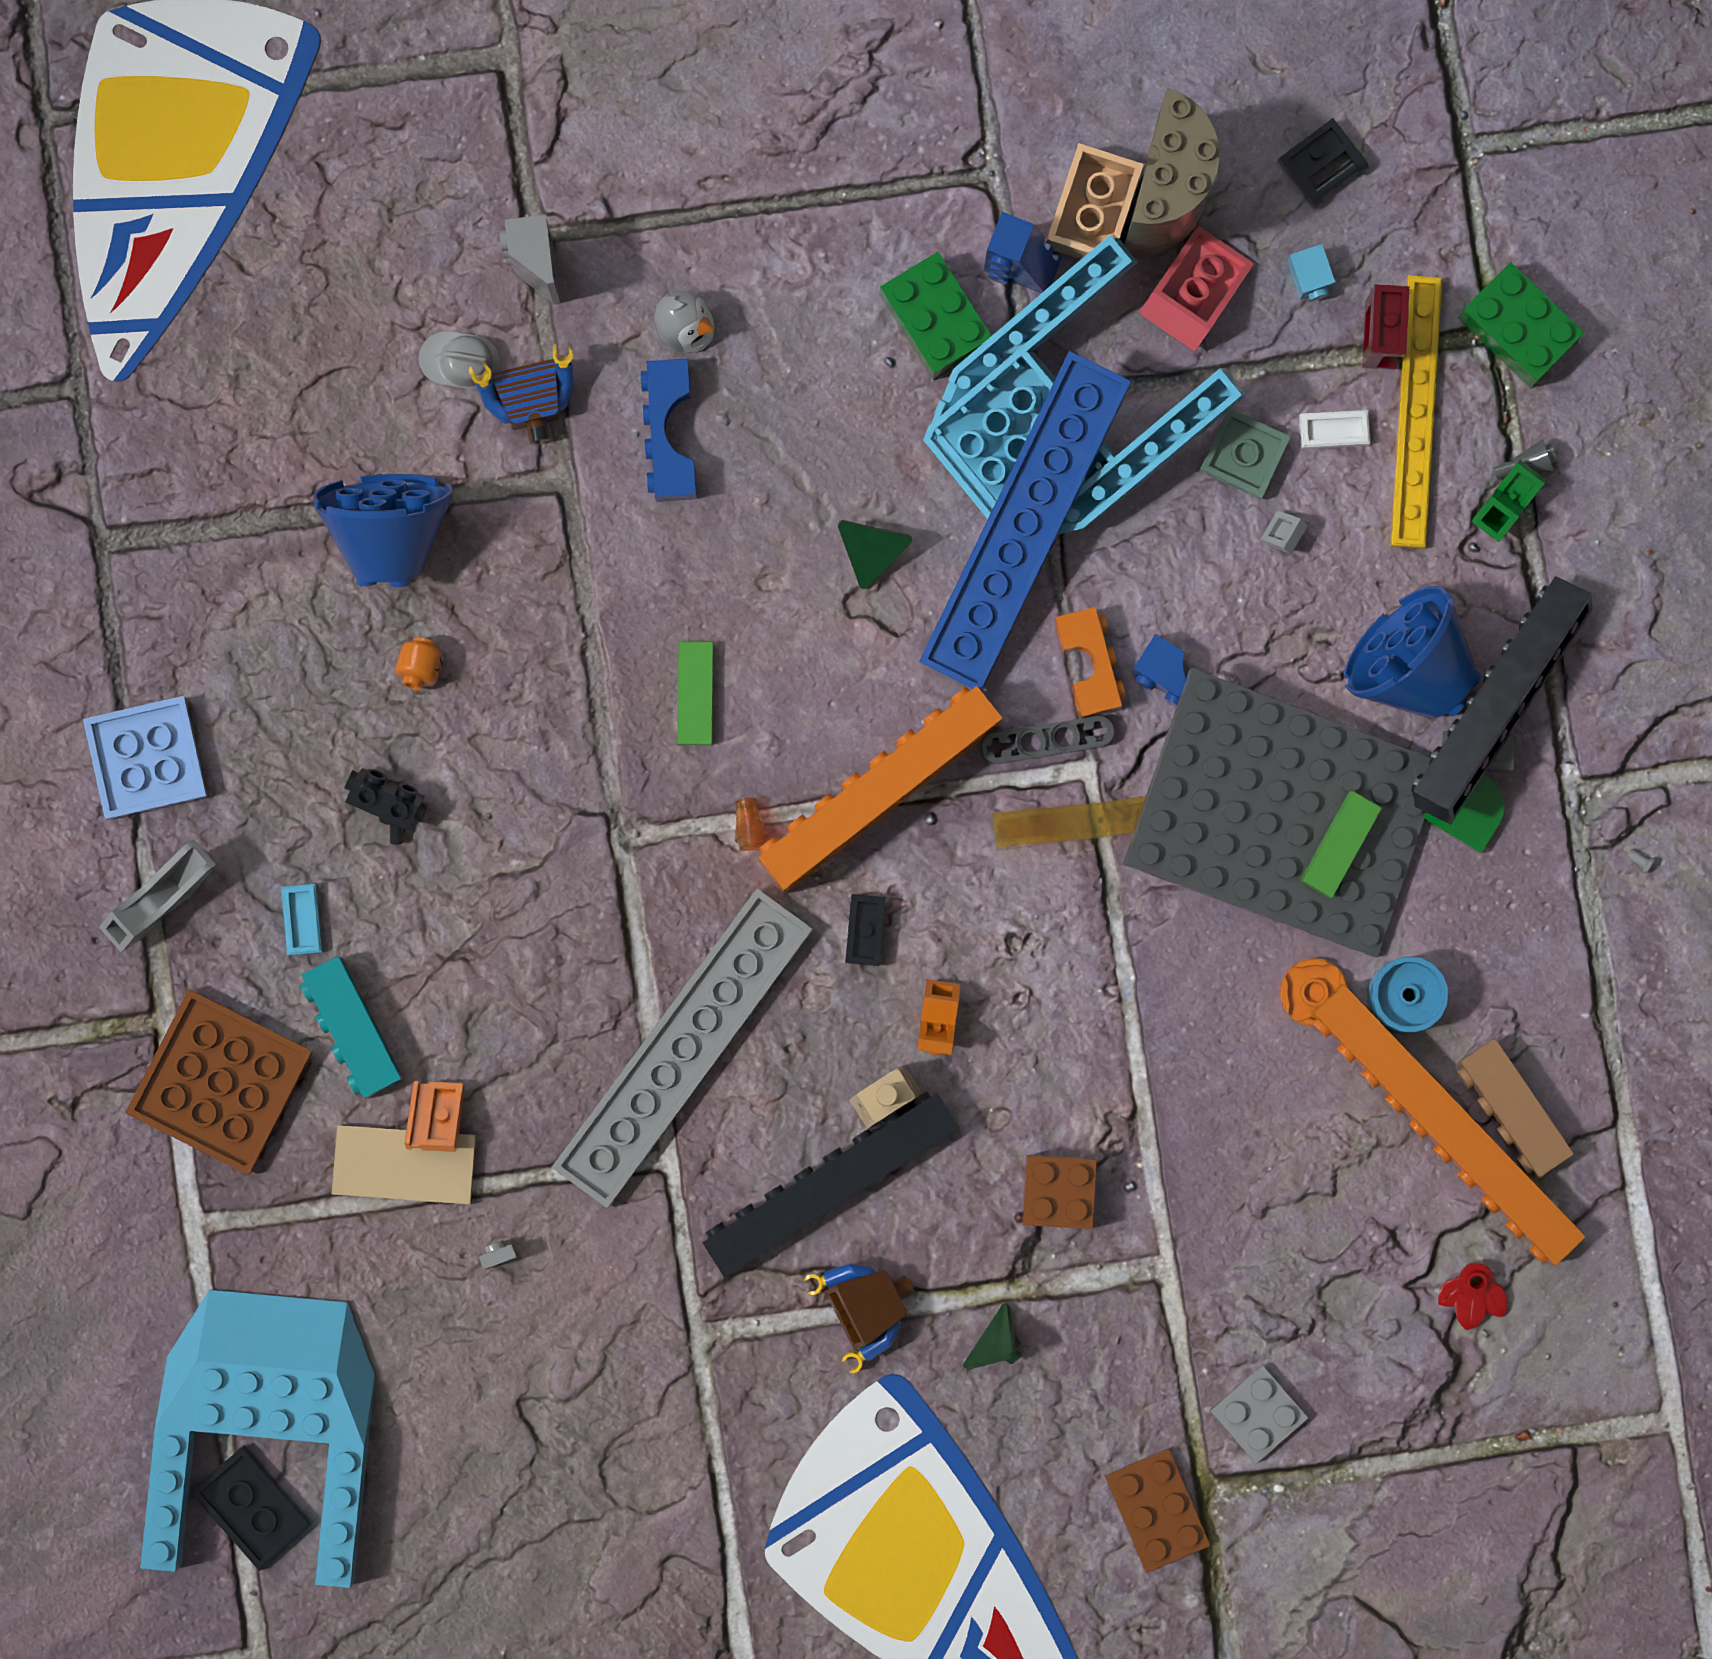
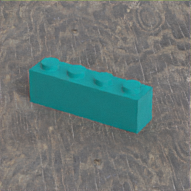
(352, 1028)

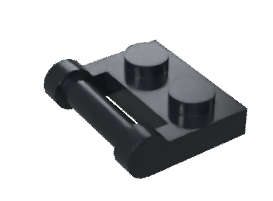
(1317, 153)

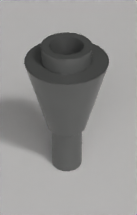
(1538, 457)

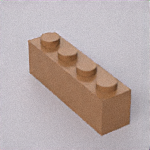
(1514, 1109)

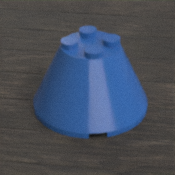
(384, 524)
(1415, 657)

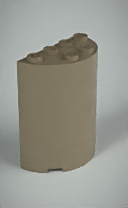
(1175, 178)

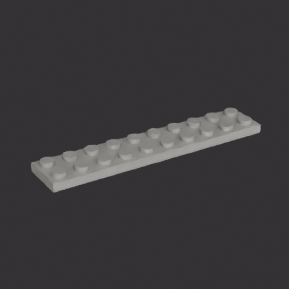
(682, 1048)

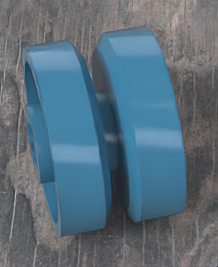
(1387, 1000)

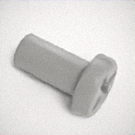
(1641, 860)

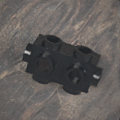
(391, 802)

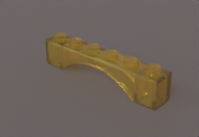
(1065, 823)

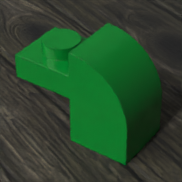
(1508, 500)

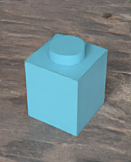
(1311, 273)

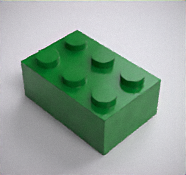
(934, 315)
(1520, 325)

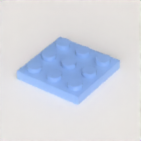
(145, 758)

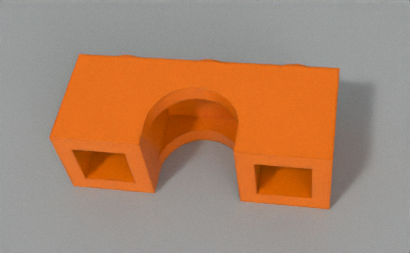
(1084, 633)

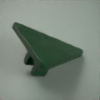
(871, 549)
(996, 1342)

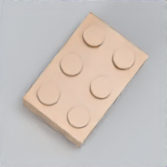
(1093, 201)

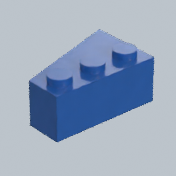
(1019, 255)

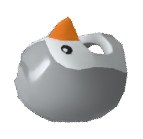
(681, 319)

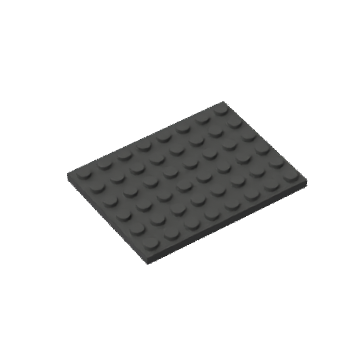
(1250, 797)

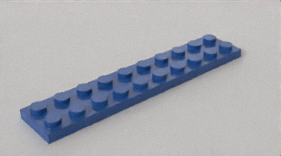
(1025, 521)

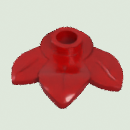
(1471, 1300)

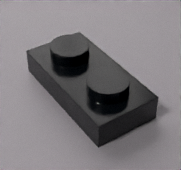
(865, 930)

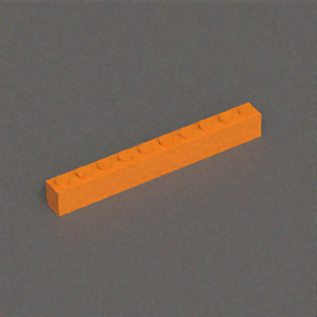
(1447, 1125)

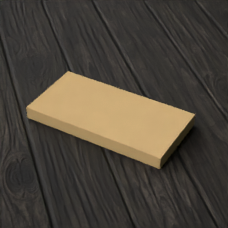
(380, 1166)

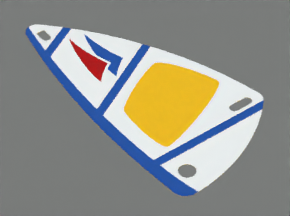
(172, 154)
(909, 1542)

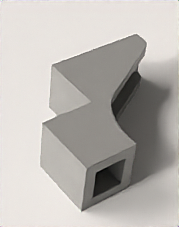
(158, 897)

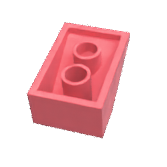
(1196, 288)

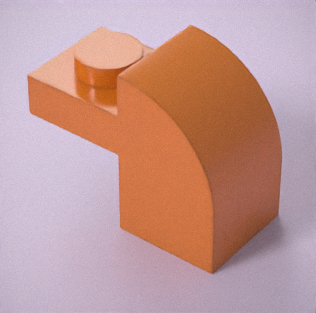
(938, 1017)

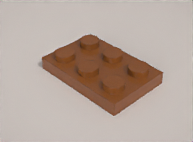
(1157, 1510)

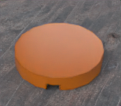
(1300, 992)

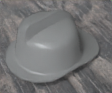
(449, 355)

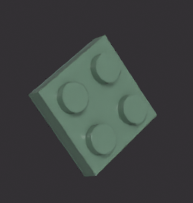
(1244, 453)

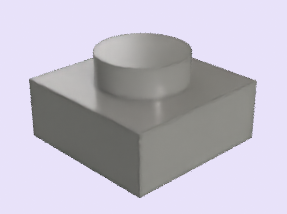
(1284, 532)
(497, 1254)

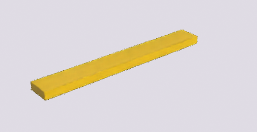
(1416, 414)

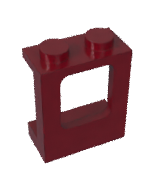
(1385, 326)

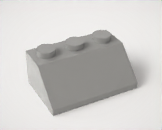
(530, 250)

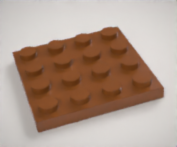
(219, 1082)

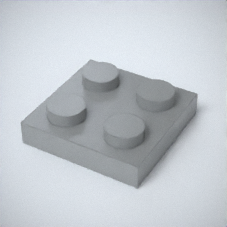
(1258, 1414)

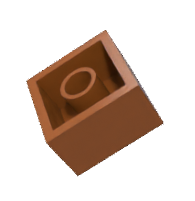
(1059, 1192)

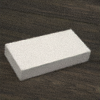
(1334, 429)

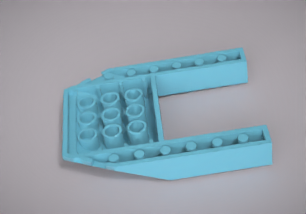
(1004, 385)
(266, 1373)

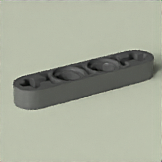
(1046, 734)

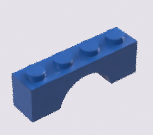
(667, 387)
(1161, 668)

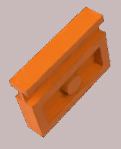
(434, 1116)

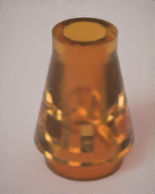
(749, 828)

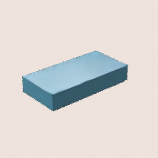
(301, 919)

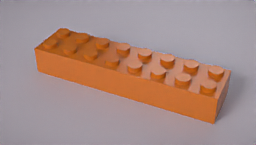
(880, 789)

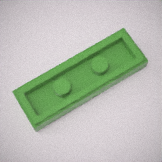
(695, 693)
(1340, 844)

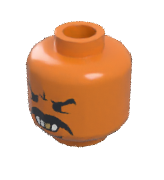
(419, 663)

